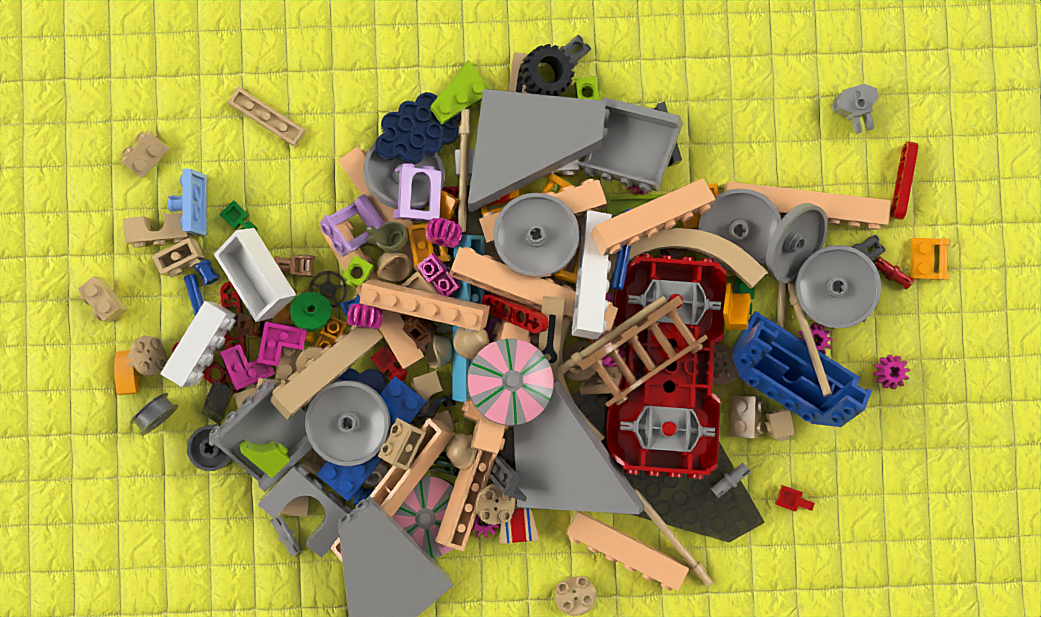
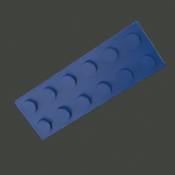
(401, 404)

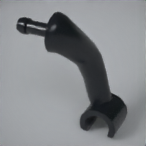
(433, 408)

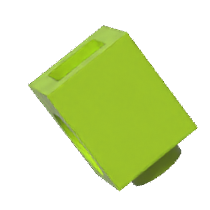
(586, 83)
(358, 262)

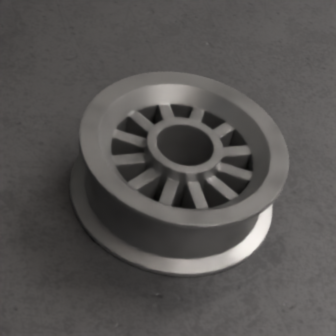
(154, 414)

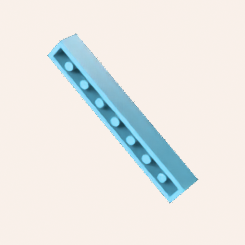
(468, 293)

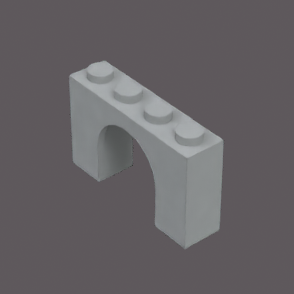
(298, 483)

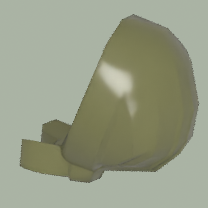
(389, 236)

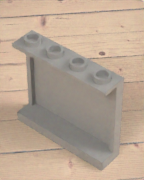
(635, 146)
(260, 423)

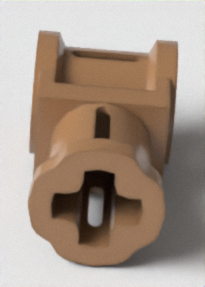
(297, 265)

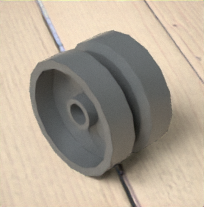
(204, 455)

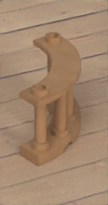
(631, 337)

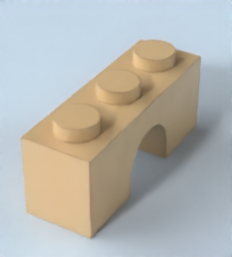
(139, 231)
(426, 387)

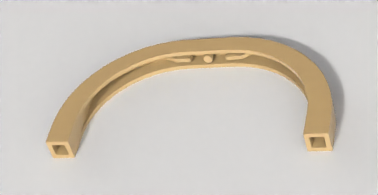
(680, 238)

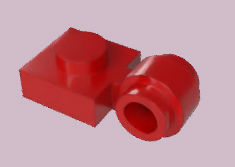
(385, 361)

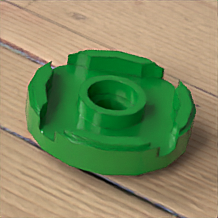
(313, 320)

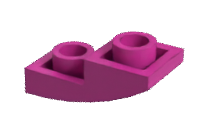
(437, 272)

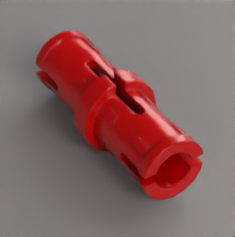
(893, 273)

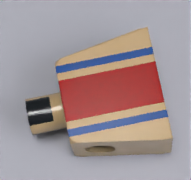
(520, 527)

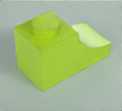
(268, 457)

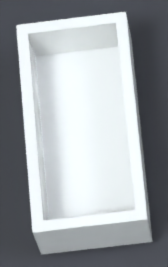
(254, 274)
(199, 344)

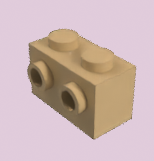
(178, 257)
(102, 299)
(401, 444)

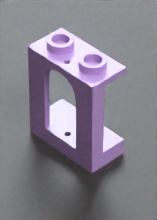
(404, 212)
(368, 214)

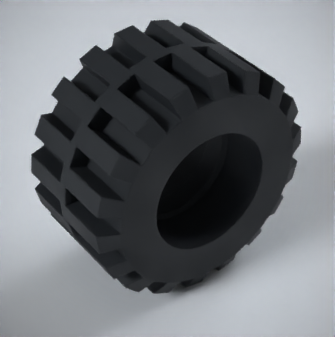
(560, 65)

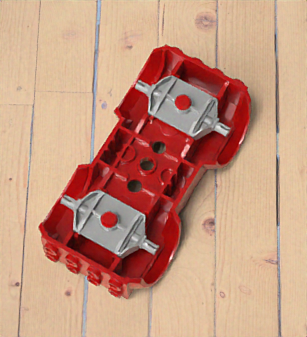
(678, 428)

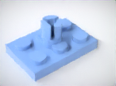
(191, 202)

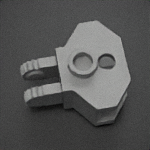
(857, 103)

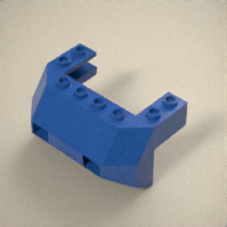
(784, 371)

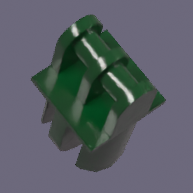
(447, 463)

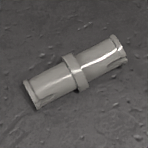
(730, 480)
(285, 535)

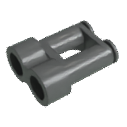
(580, 53)
(873, 240)

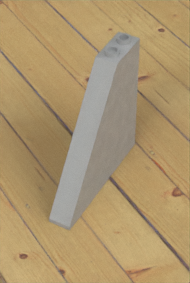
(528, 138)
(567, 465)
(385, 566)

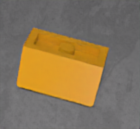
(736, 309)

